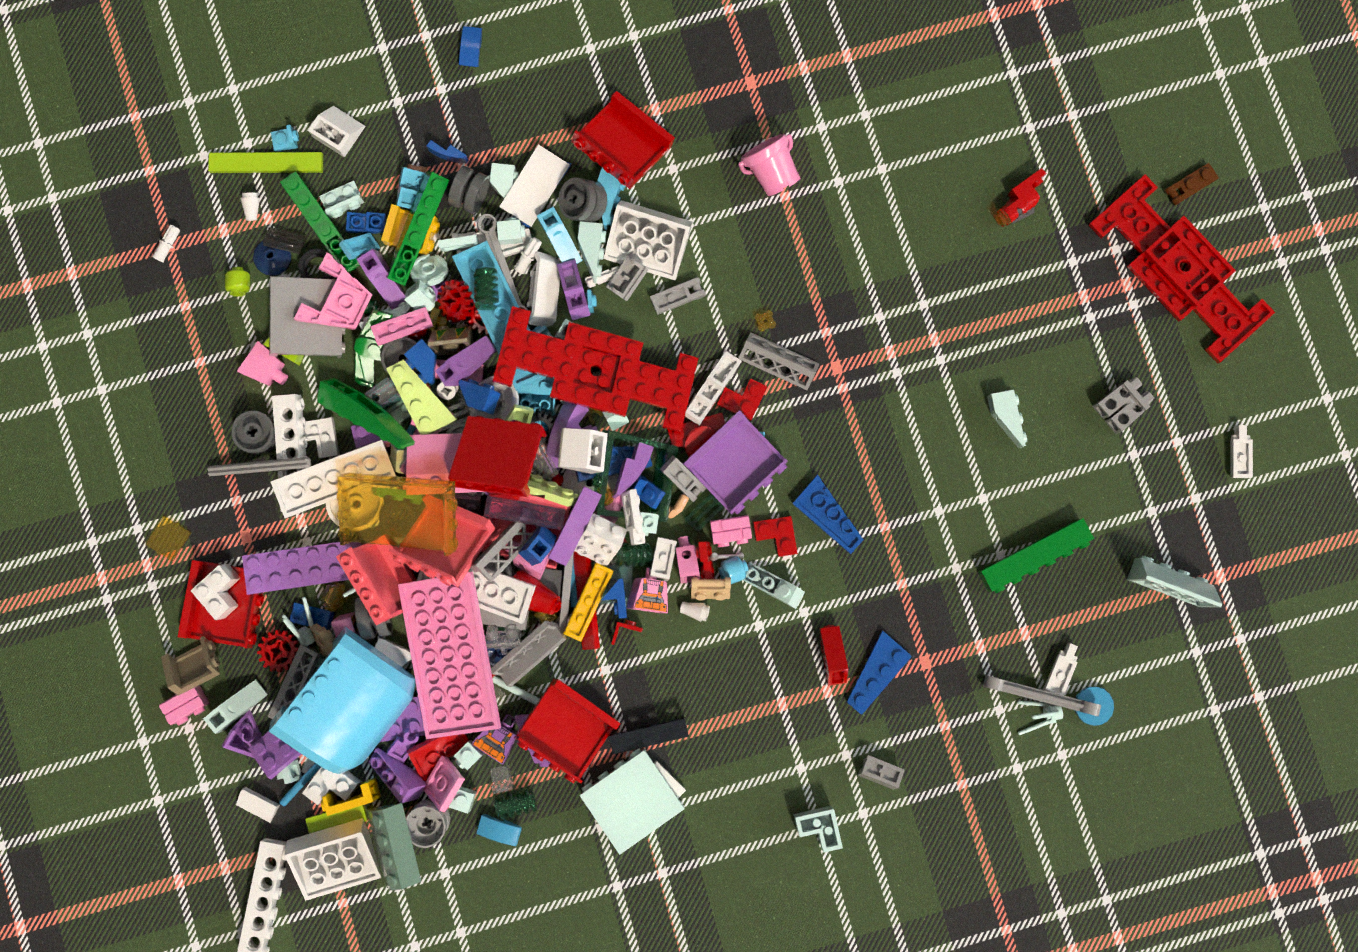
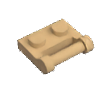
(710, 588)
(323, 639)

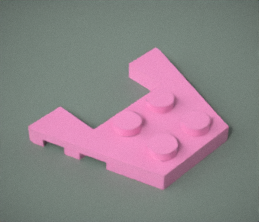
(345, 302)

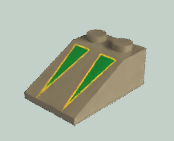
(451, 340)

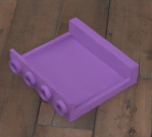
(736, 463)

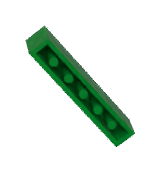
(1035, 555)

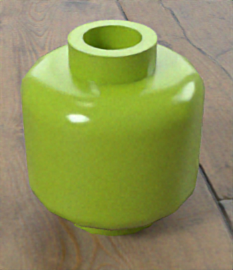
(237, 282)

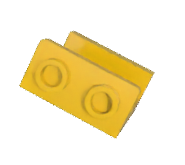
(394, 227)
(369, 794)

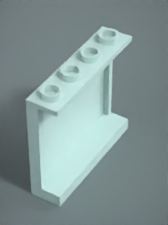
(631, 800)

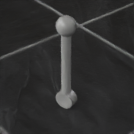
(714, 556)

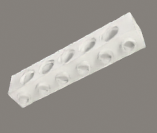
(283, 425)
(251, 928)

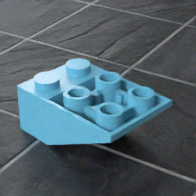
(537, 396)

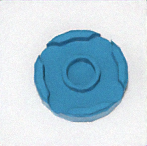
(1097, 696)

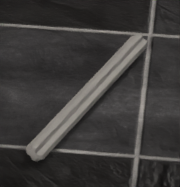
(260, 466)

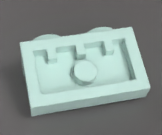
(341, 199)

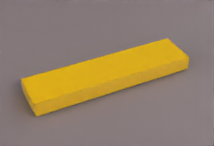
(588, 602)

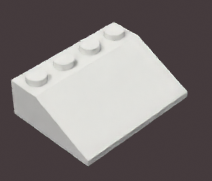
(649, 238)
(332, 859)

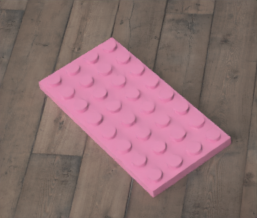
(449, 657)

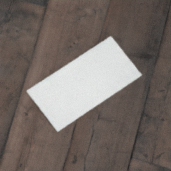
(534, 185)

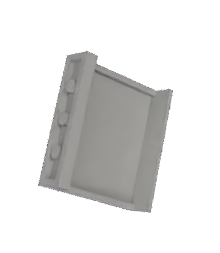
(298, 337)

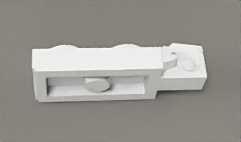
(1241, 453)
(632, 516)
(1062, 670)

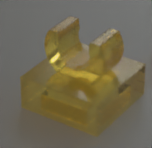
(436, 319)
(589, 414)

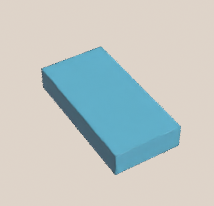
(358, 245)

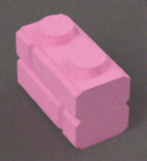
(731, 530)
(180, 707)

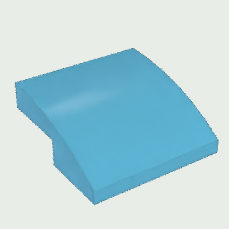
(408, 187)

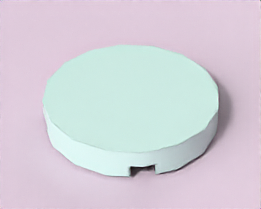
(429, 269)

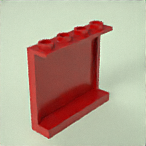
(623, 140)
(496, 455)
(236, 628)
(565, 730)

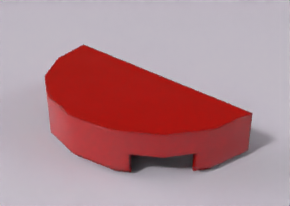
(697, 438)

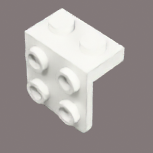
(600, 540)

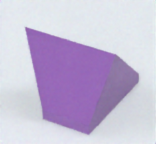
(243, 735)

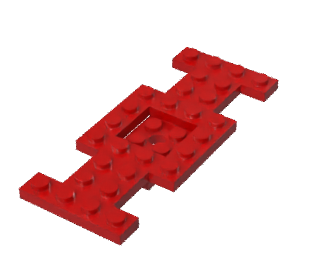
(1203, 282)
(570, 367)

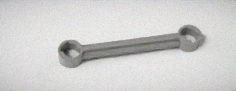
(494, 244)
(1042, 695)

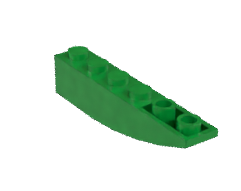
(317, 219)
(417, 226)
(362, 411)

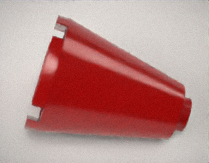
(543, 598)

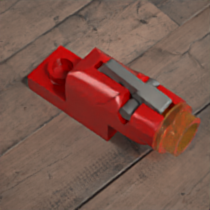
(1022, 200)

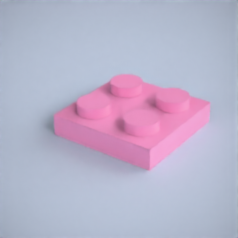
(443, 783)

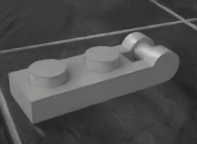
(677, 296)
(682, 478)

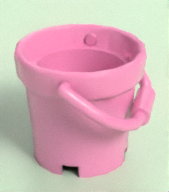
(772, 164)

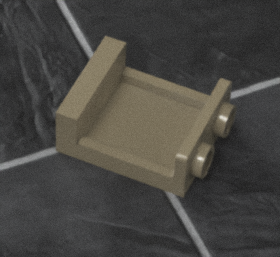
(191, 667)

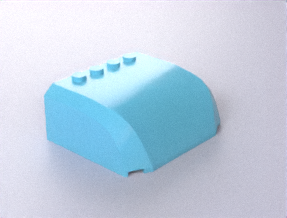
(345, 705)

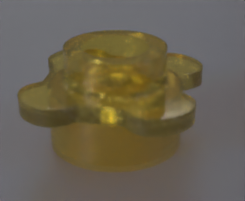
(762, 326)

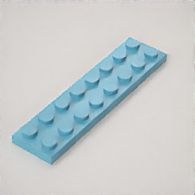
(496, 319)

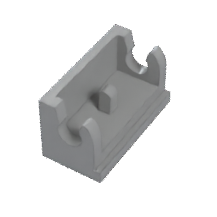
(627, 278)
(881, 772)

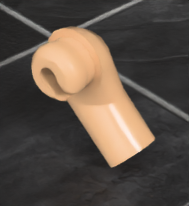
(678, 507)

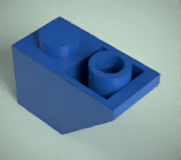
(424, 360)
(479, 397)
(538, 546)

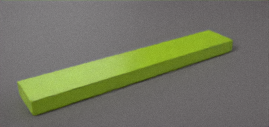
(266, 162)

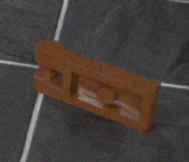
(1192, 184)

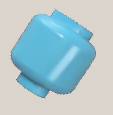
(733, 568)

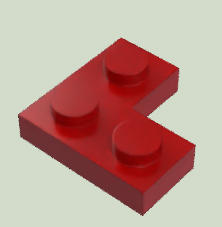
(745, 403)
(781, 530)
(704, 552)

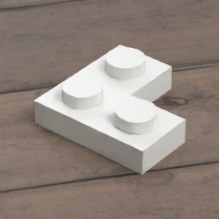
(325, 435)

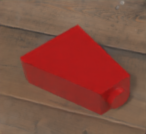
(833, 655)

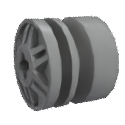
(422, 832)

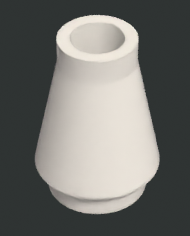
(250, 205)
(695, 610)

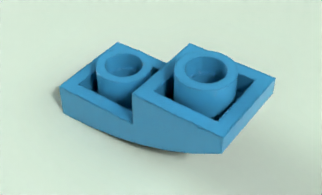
(499, 831)

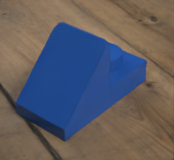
(647, 491)
(617, 592)

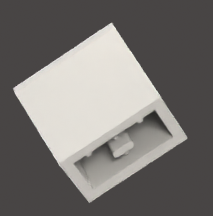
(336, 130)
(582, 450)

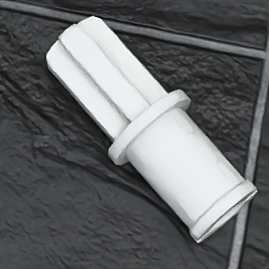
(166, 243)
(527, 255)

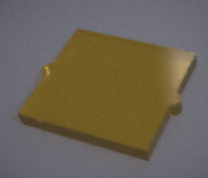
(168, 538)

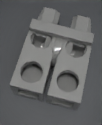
(1129, 400)

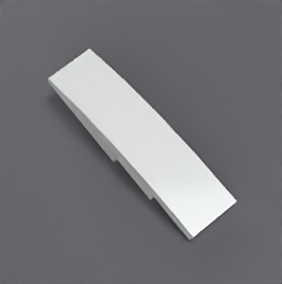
(712, 388)

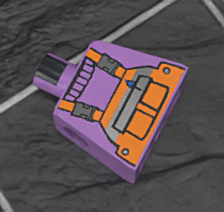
(497, 742)

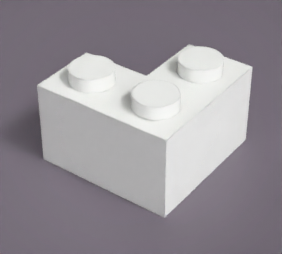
(213, 591)
(326, 781)

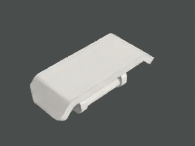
(544, 290)

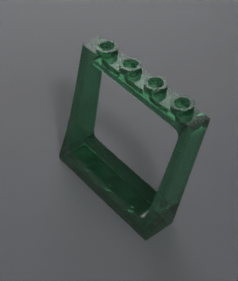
(664, 453)

